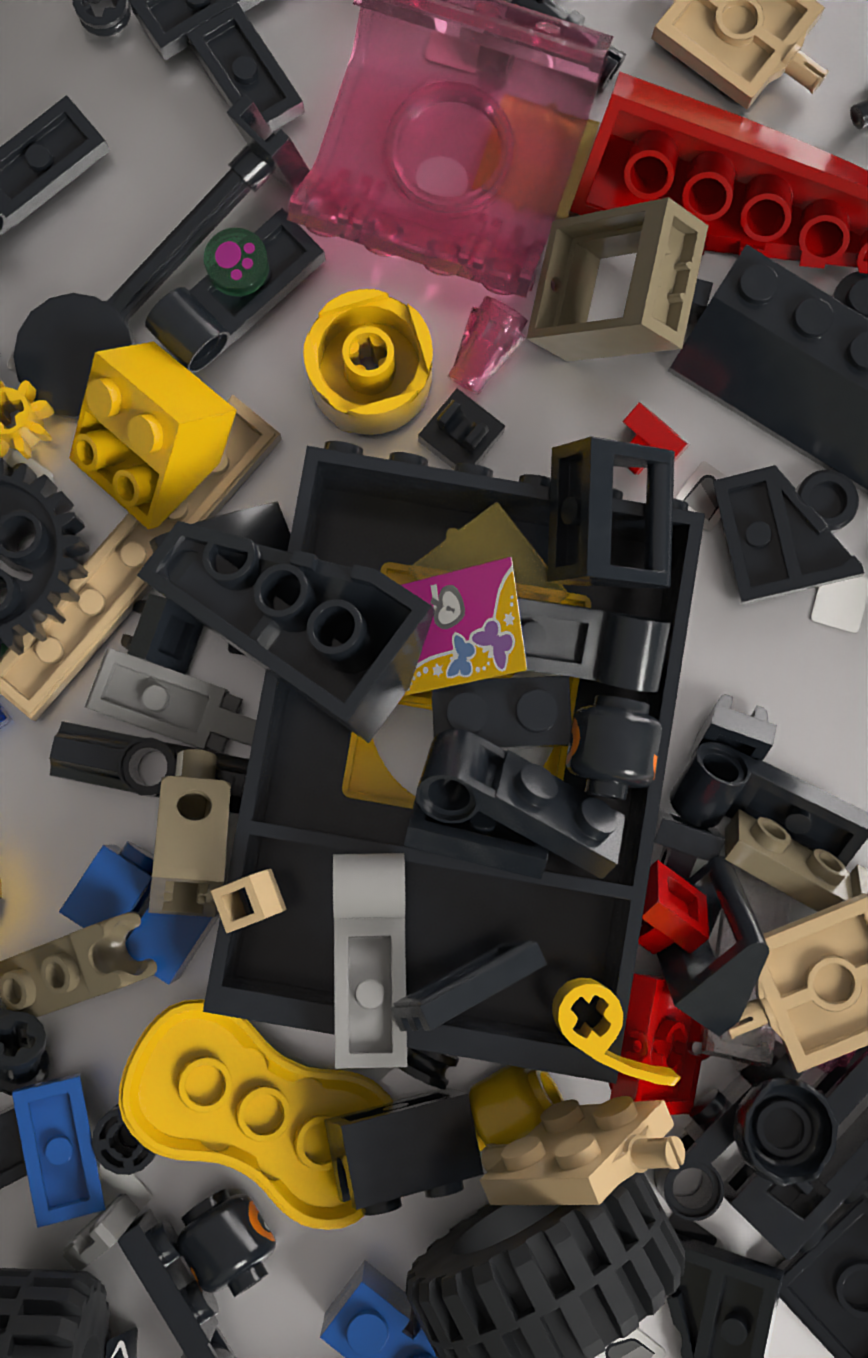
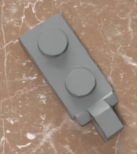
(168, 703)

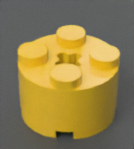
(377, 327)

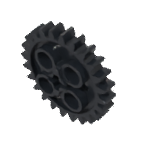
(25, 508)

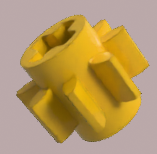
(29, 420)

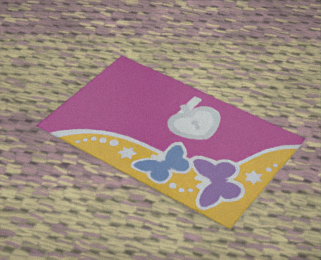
(472, 629)

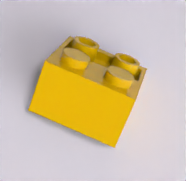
(148, 430)

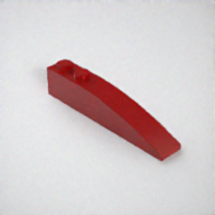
(730, 175)

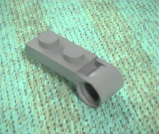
(369, 959)

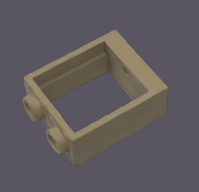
(660, 291)

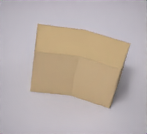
(263, 896)

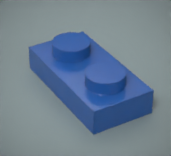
(58, 1150)

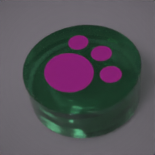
(236, 262)

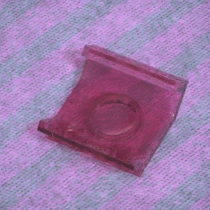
(415, 124)

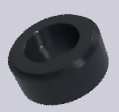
(831, 497)

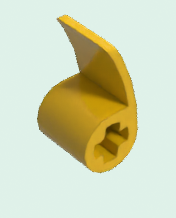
(598, 1039)

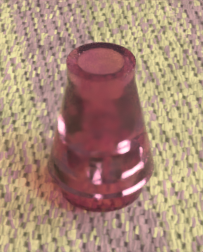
(487, 342)

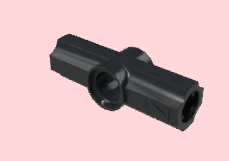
(113, 760)

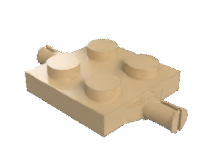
(742, 42)
(815, 985)
(581, 1153)

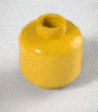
(510, 1103)

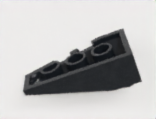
(316, 625)

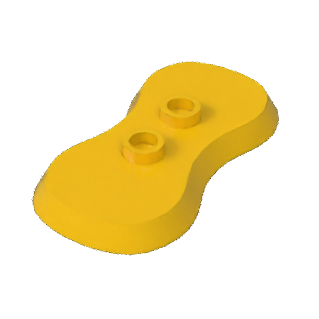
(226, 1097)

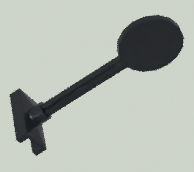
(65, 331)

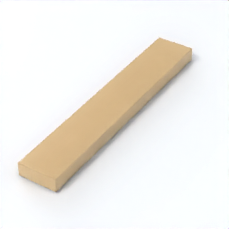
(112, 582)

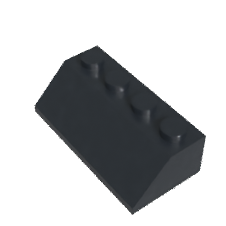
(785, 362)

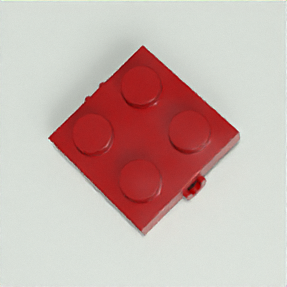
(661, 1037)

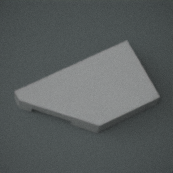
(101, 1232)

